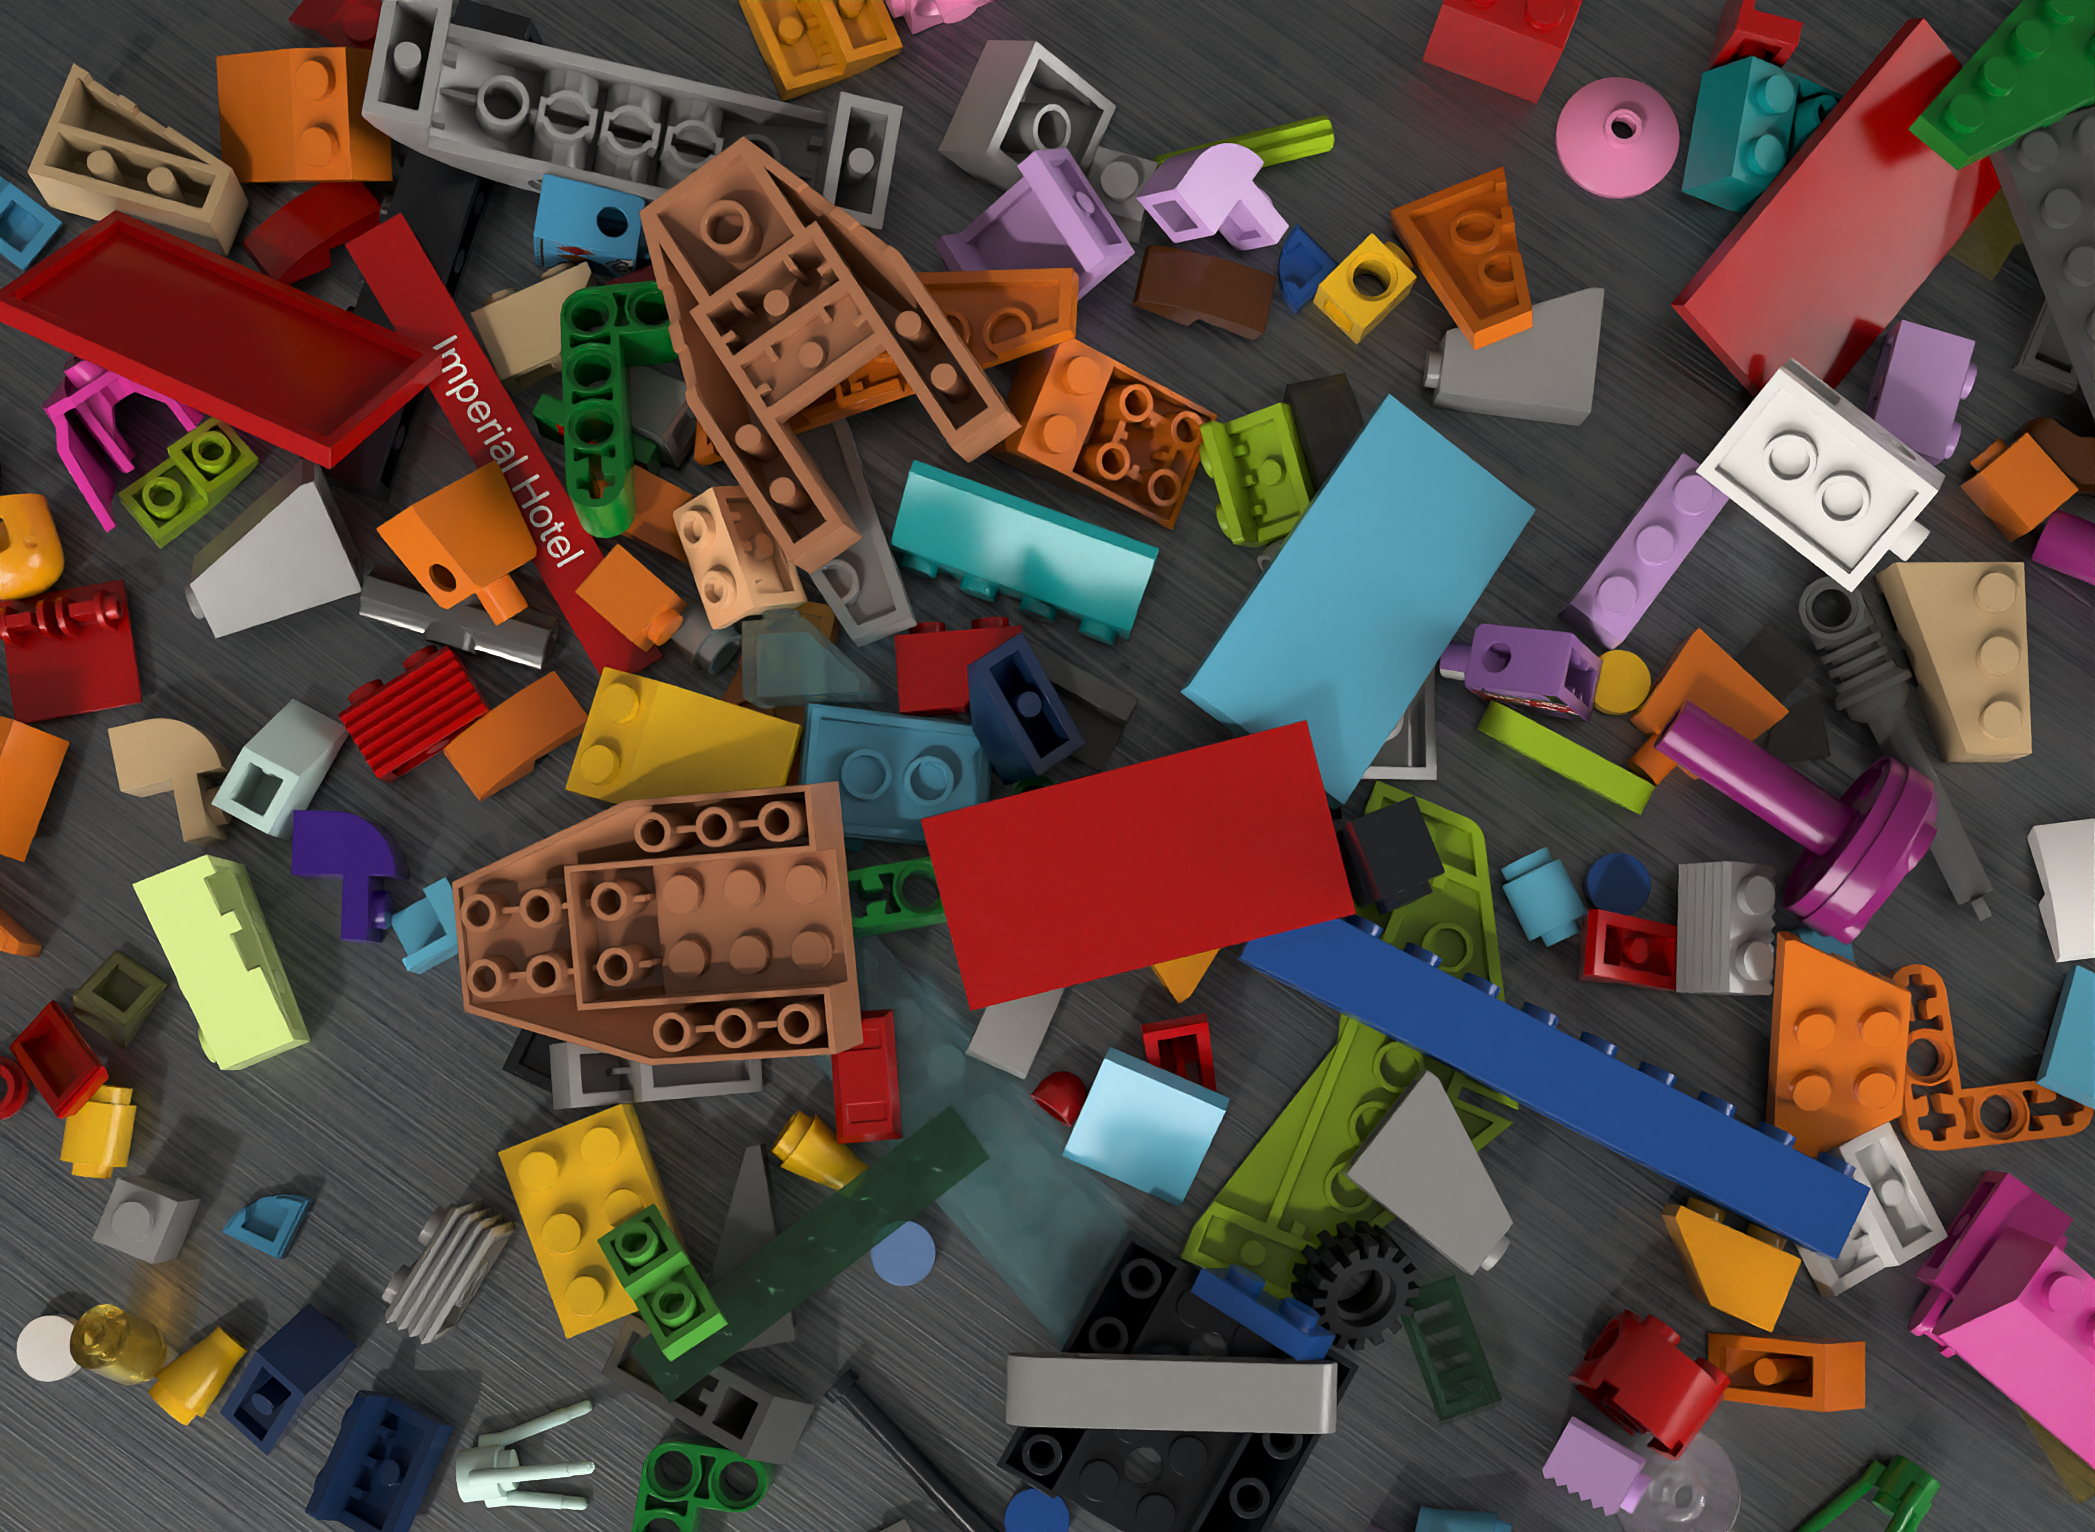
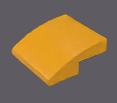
(820, 40)

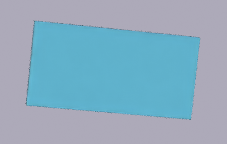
(1362, 595)

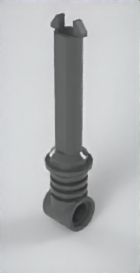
(1875, 694)

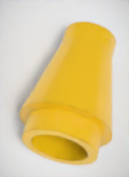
(812, 1151)
(196, 1377)

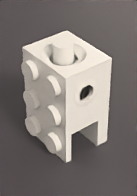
(1824, 476)

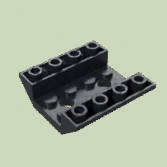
(1206, 1476)

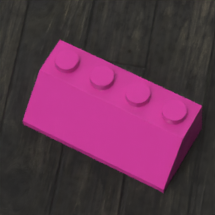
(2031, 1334)

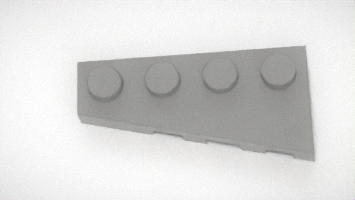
(863, 580)

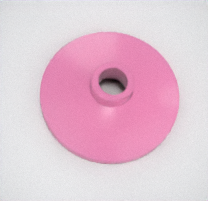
(1602, 160)

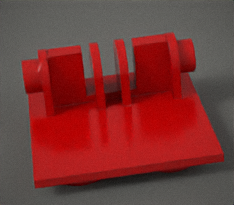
(70, 652)

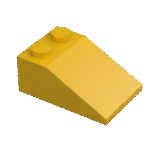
(674, 742)

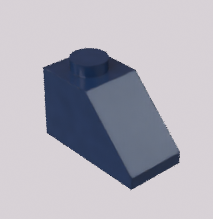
(1018, 712)
(288, 1377)

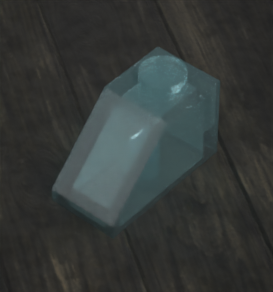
(797, 664)

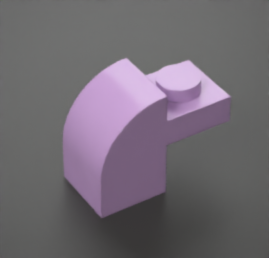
(1212, 192)

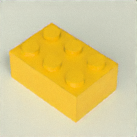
(573, 1192)

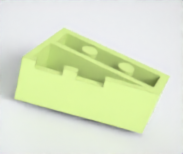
(224, 960)

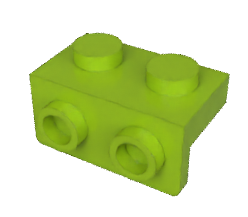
(1257, 474)

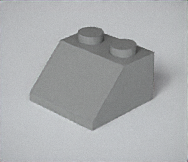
(1021, 104)

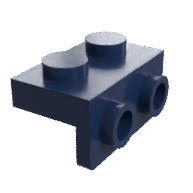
(379, 1464)

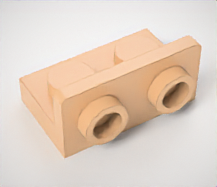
(735, 557)

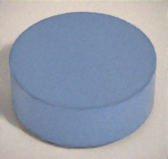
(905, 1255)

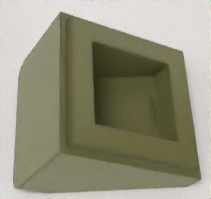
(118, 998)

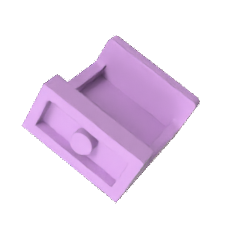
(1042, 223)

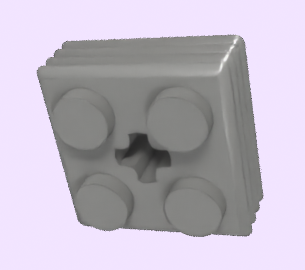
(443, 1281)

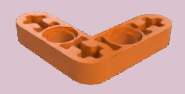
(1963, 1105)

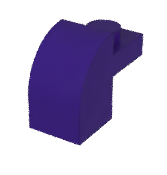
(360, 854)

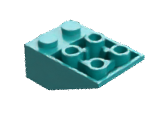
(1749, 129)

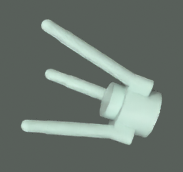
(495, 1473)

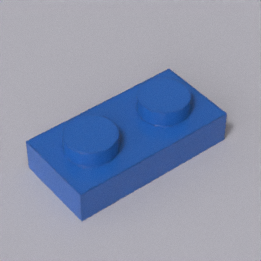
(1283, 1323)

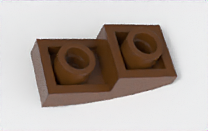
(1204, 287)

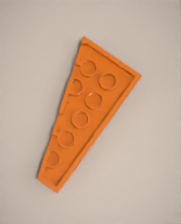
(992, 311)

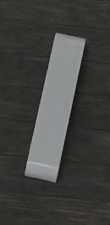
(1171, 1392)

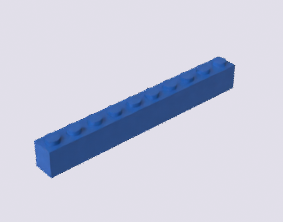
(1568, 1078)

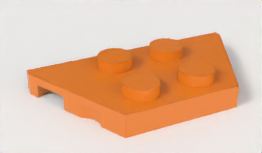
(1833, 1047)

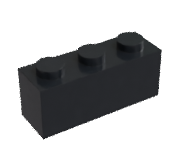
(1389, 857)

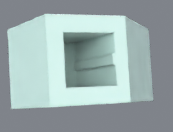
(281, 769)

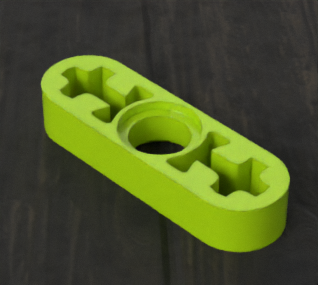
(1566, 757)

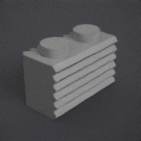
(1725, 928)

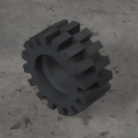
(1340, 1260)

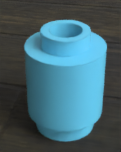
(1543, 897)

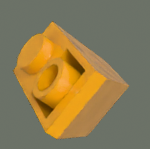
(1731, 1269)

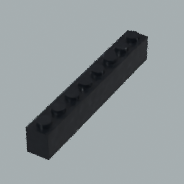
(446, 216)

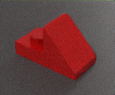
(1627, 951)

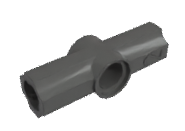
(403, 603)

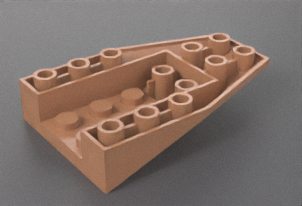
(673, 930)

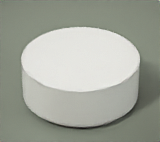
(45, 1348)

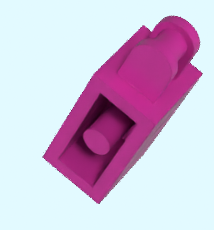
(1992, 1206)

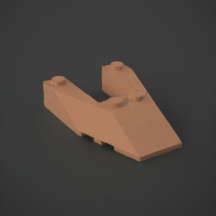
(777, 306)

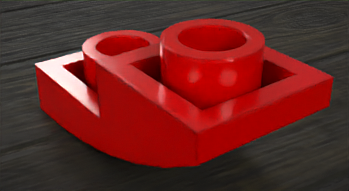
(303, 231)

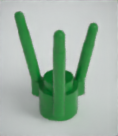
(1901, 1493)

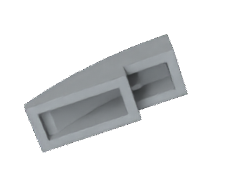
(598, 1079)

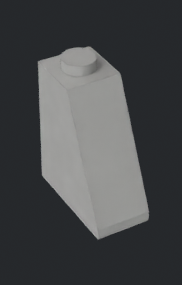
(1527, 376)
(276, 557)
(1432, 1177)

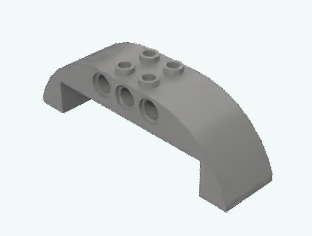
(540, 110)

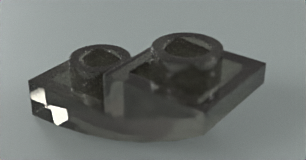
(1325, 421)

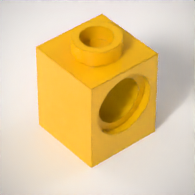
(1348, 307)

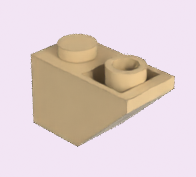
(525, 327)

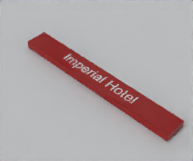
(493, 430)

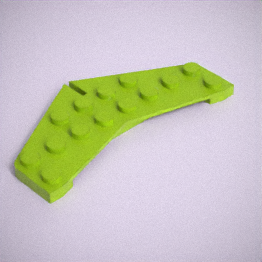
(1292, 1176)

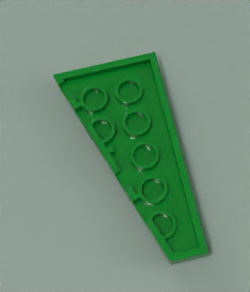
(2018, 80)

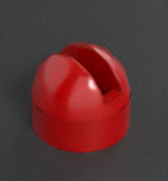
(1061, 1096)

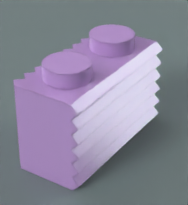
(1597, 1468)

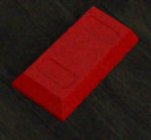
(59, 1061)
(868, 1083)

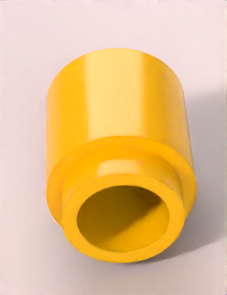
(100, 1133)

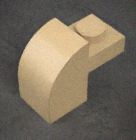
(177, 757)

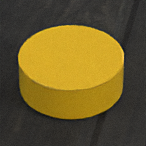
(1622, 683)

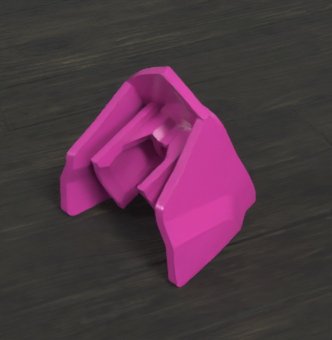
(85, 415)

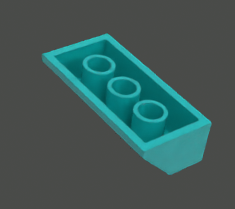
(1022, 553)

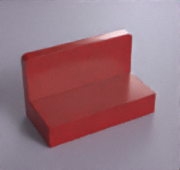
(1755, 33)

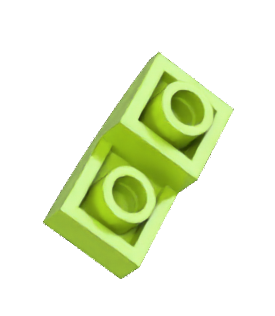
(189, 483)

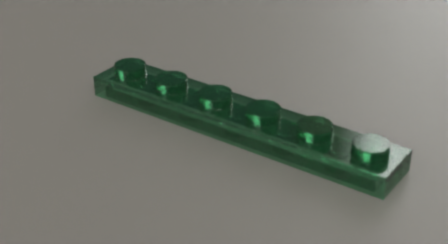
(822, 1246)

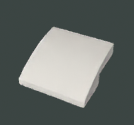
(2067, 873)
(1893, 1221)

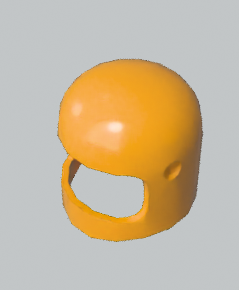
(28, 547)

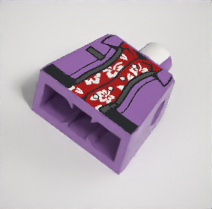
(1527, 670)

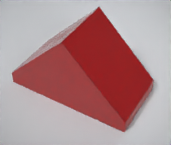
(1181, 1048)

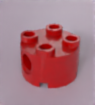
(1648, 1383)

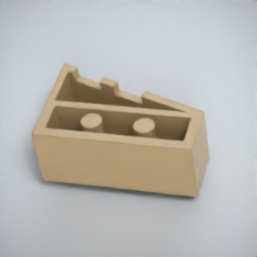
(113, 157)
(1967, 653)

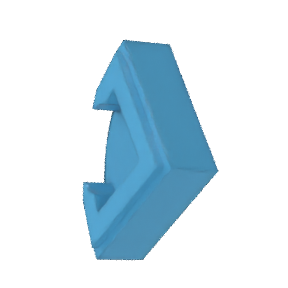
(270, 1222)

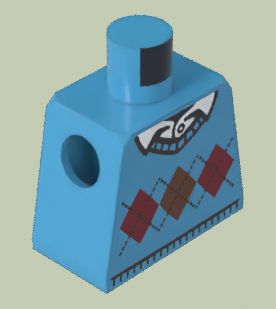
(573, 224)

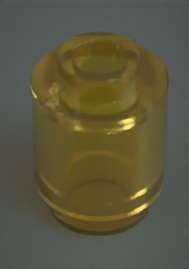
(118, 1345)

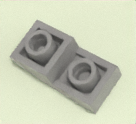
(1013, 1031)

